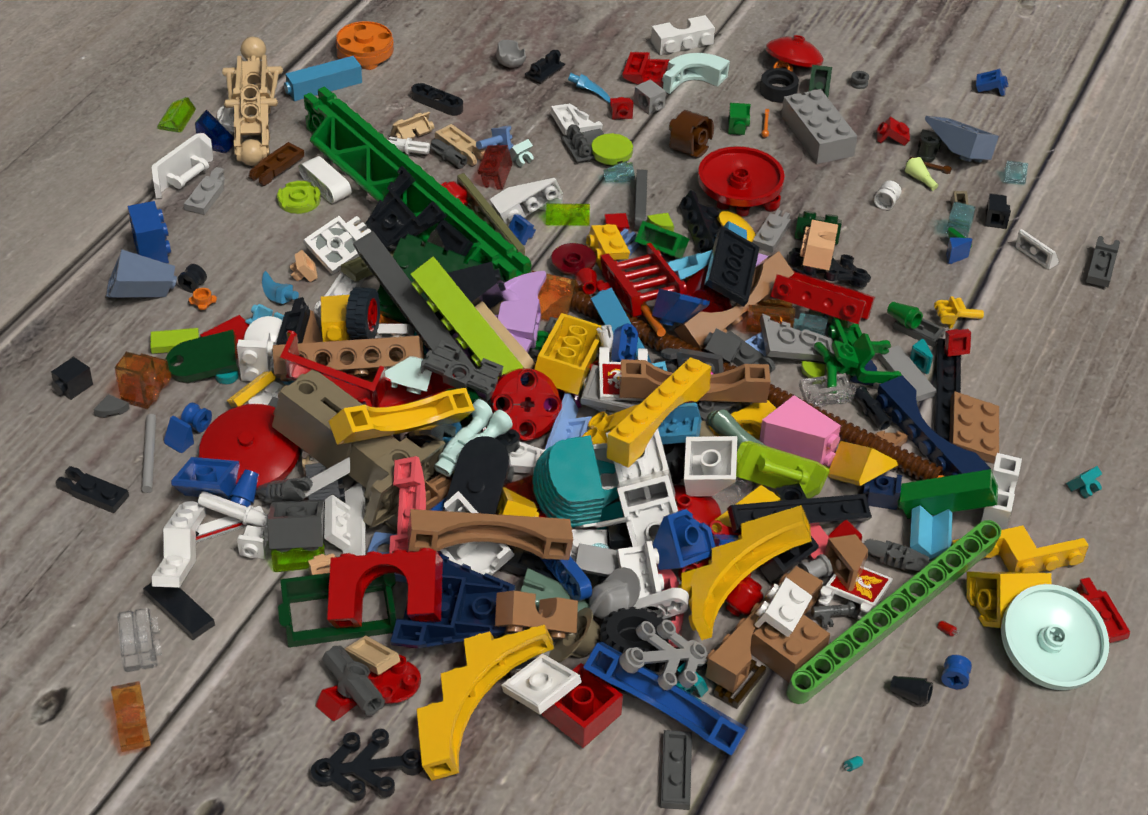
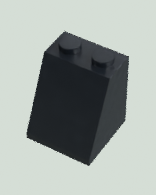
(480, 284)

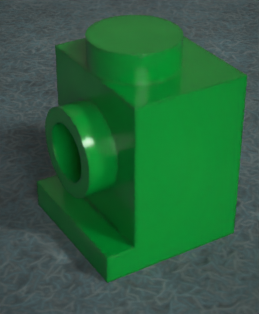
(738, 118)

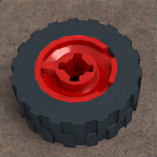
(363, 313)

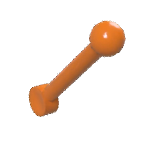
(765, 133)

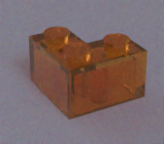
(141, 378)

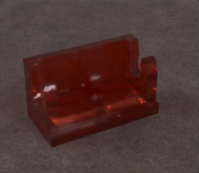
(495, 165)

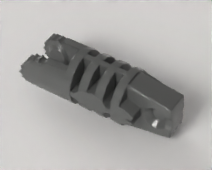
(284, 490)
(897, 555)

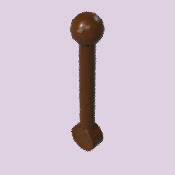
(946, 169)

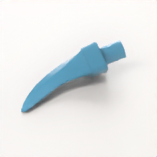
(584, 82)
(277, 292)

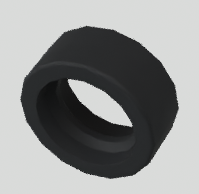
(778, 76)

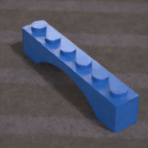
(679, 704)

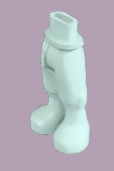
(496, 423)

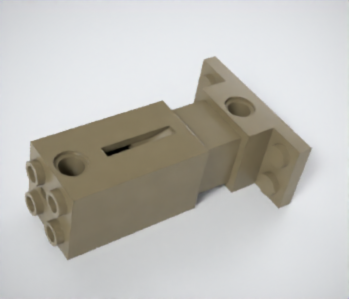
(304, 417)

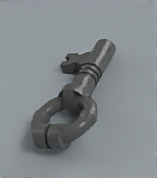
(825, 612)

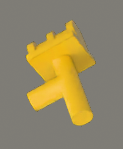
(953, 308)

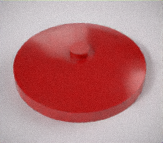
(741, 176)
(248, 437)

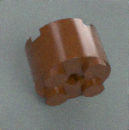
(691, 133)

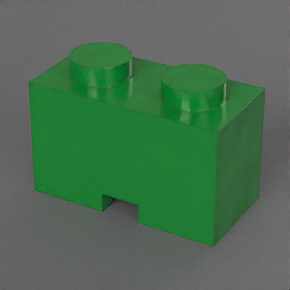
(662, 239)

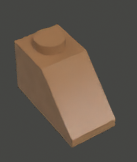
(847, 558)

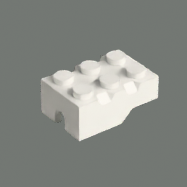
(481, 556)

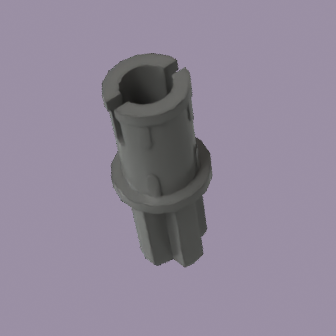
(448, 153)

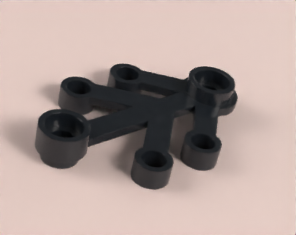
(856, 276)
(364, 766)

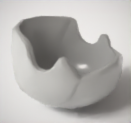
(510, 54)

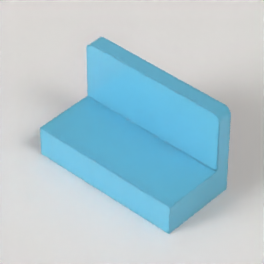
(930, 533)

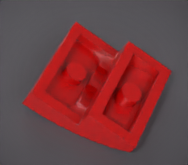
(642, 68)

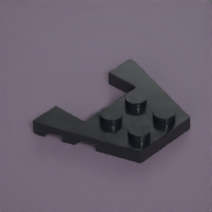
(395, 220)

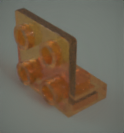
(556, 296)
(776, 309)

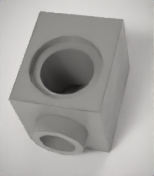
(649, 97)

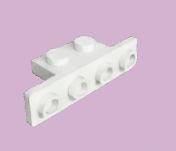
(345, 522)

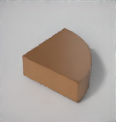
(897, 438)

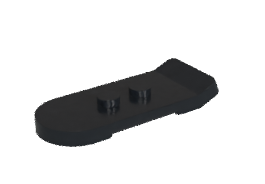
(481, 473)

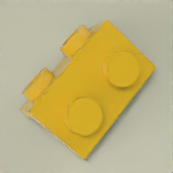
(605, 240)

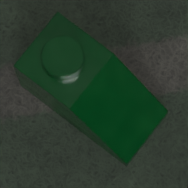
(820, 78)

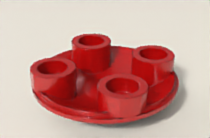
(397, 682)

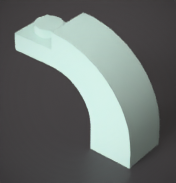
(695, 67)

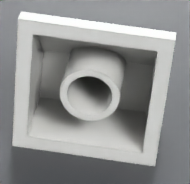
(710, 464)

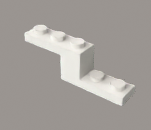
(179, 545)

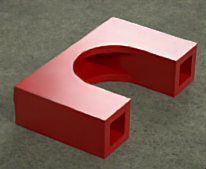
(354, 573)

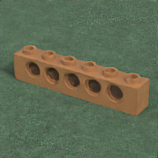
(358, 348)

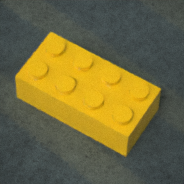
(569, 352)

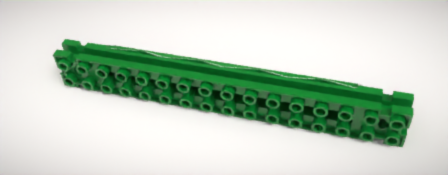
(366, 153)

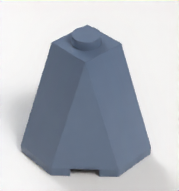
(140, 277)

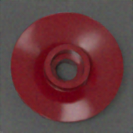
(573, 257)

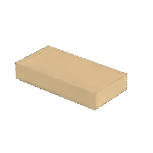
(373, 654)

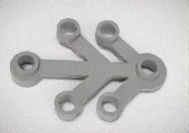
(690, 651)

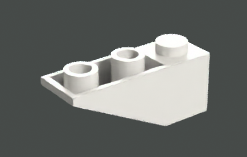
(525, 198)

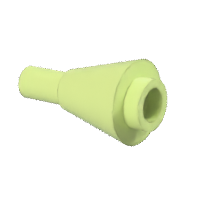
(916, 168)

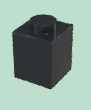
(71, 378)

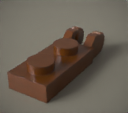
(276, 163)

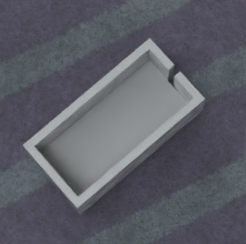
(819, 126)

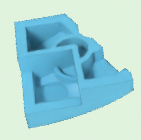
(690, 265)

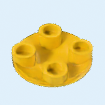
(726, 216)

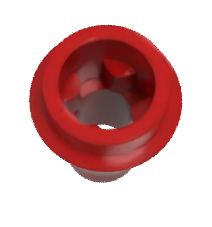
(586, 280)

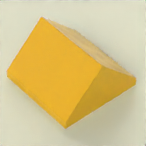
(859, 464)

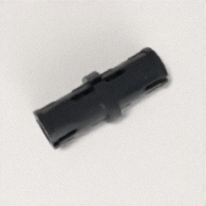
(872, 408)

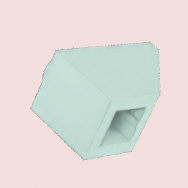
(408, 374)

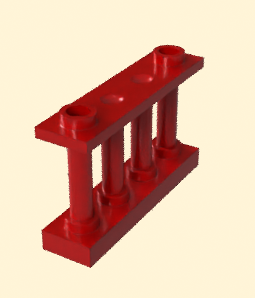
(627, 290)
(823, 297)

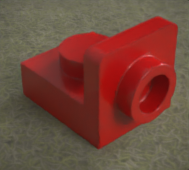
(621, 108)

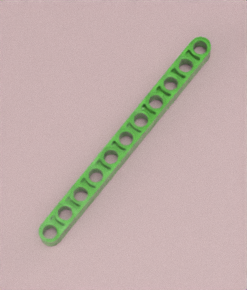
(888, 617)

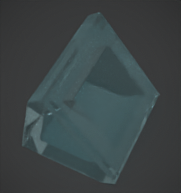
(1015, 172)

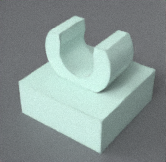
(521, 151)

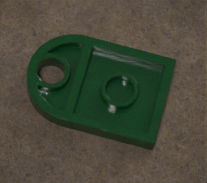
(204, 357)

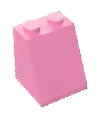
(801, 431)

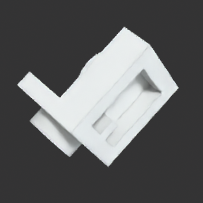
(254, 542)

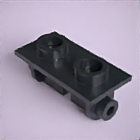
(545, 66)

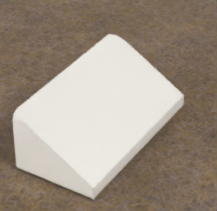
(1036, 250)

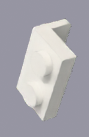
(255, 357)
(643, 562)
(784, 606)

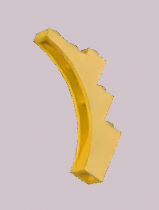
(734, 561)
(488, 660)

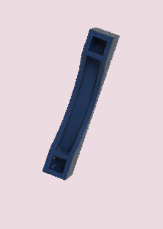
(900, 404)

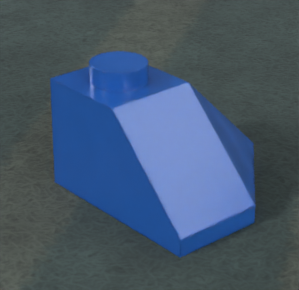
(677, 307)
(682, 540)

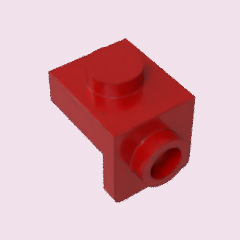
(896, 130)

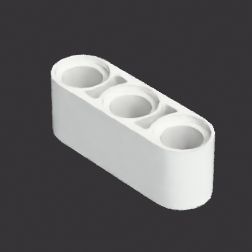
(329, 181)

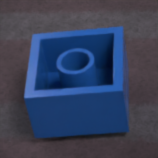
(149, 231)

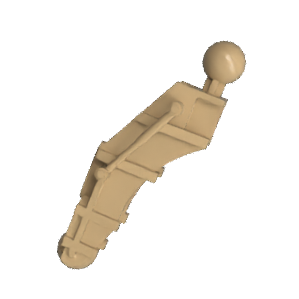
(243, 81)

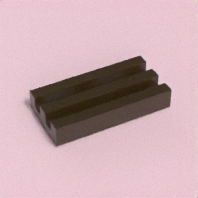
(758, 673)

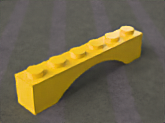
(368, 422)
(634, 432)

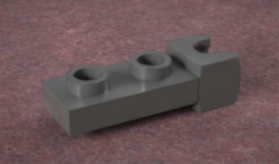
(1102, 263)

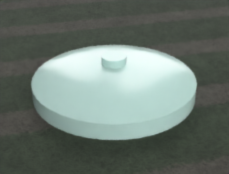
(1055, 637)

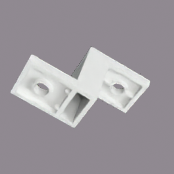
(646, 491)

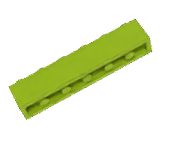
(461, 316)

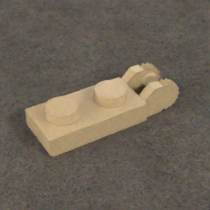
(462, 143)

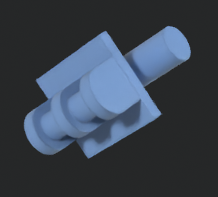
(500, 136)

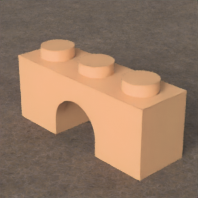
(819, 244)

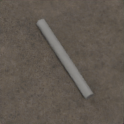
(148, 466)

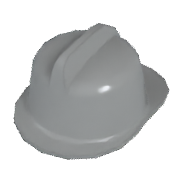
(618, 591)

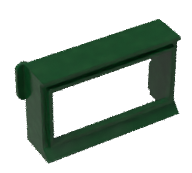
(317, 587)

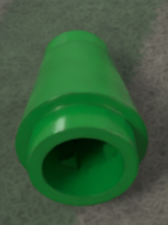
(905, 314)

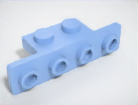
(566, 423)

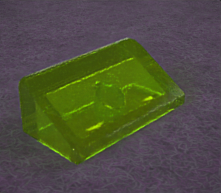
(177, 115)
(294, 559)

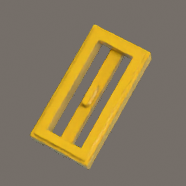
(251, 389)

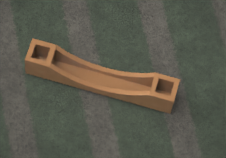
(698, 327)
(740, 384)
(539, 535)
(732, 660)

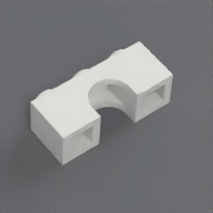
(670, 39)
(1006, 474)

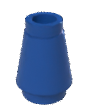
(245, 489)

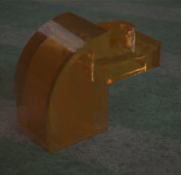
(130, 716)

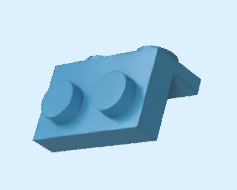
(681, 423)

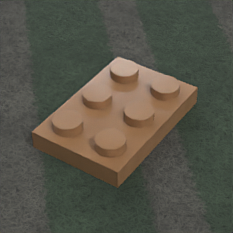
(974, 425)

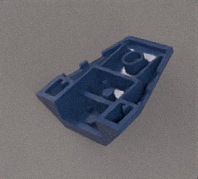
(466, 609)

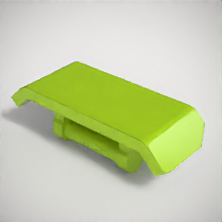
(779, 468)

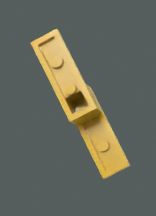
(1022, 555)

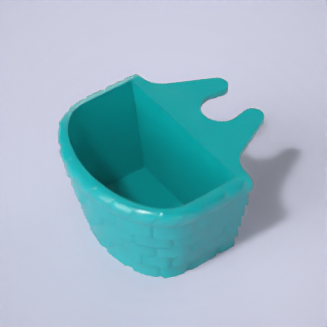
(570, 482)

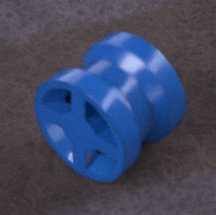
(196, 417)
(956, 672)

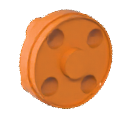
(366, 41)

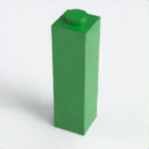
(950, 492)

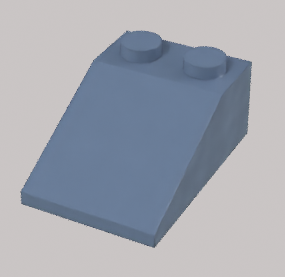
(964, 139)

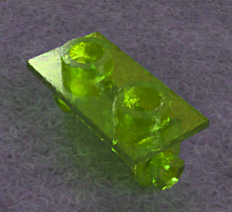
(567, 214)

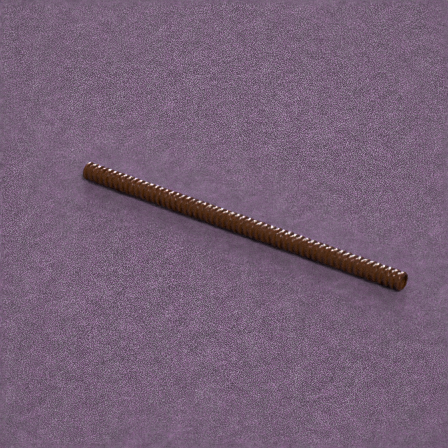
(848, 433)

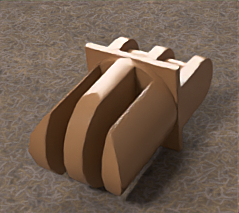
(436, 490)

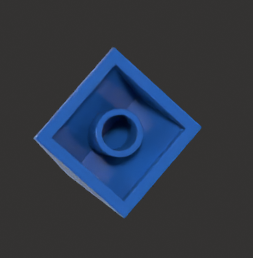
(207, 475)

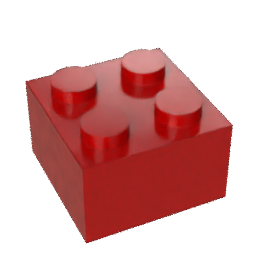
(586, 708)

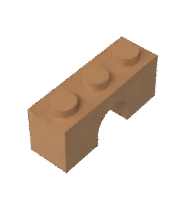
(518, 612)

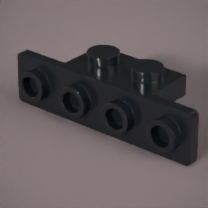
(700, 221)

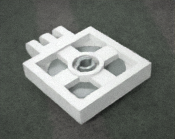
(334, 242)

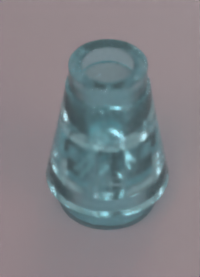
(619, 173)

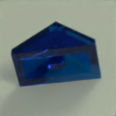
(219, 136)

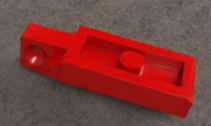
(1101, 601)

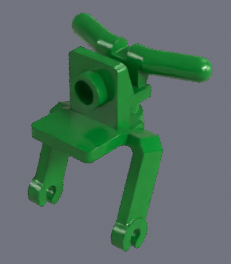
(853, 358)

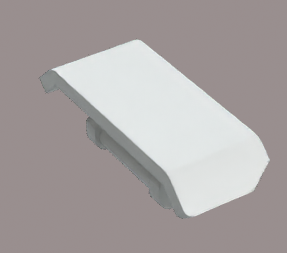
(182, 163)

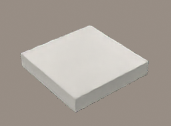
(541, 683)

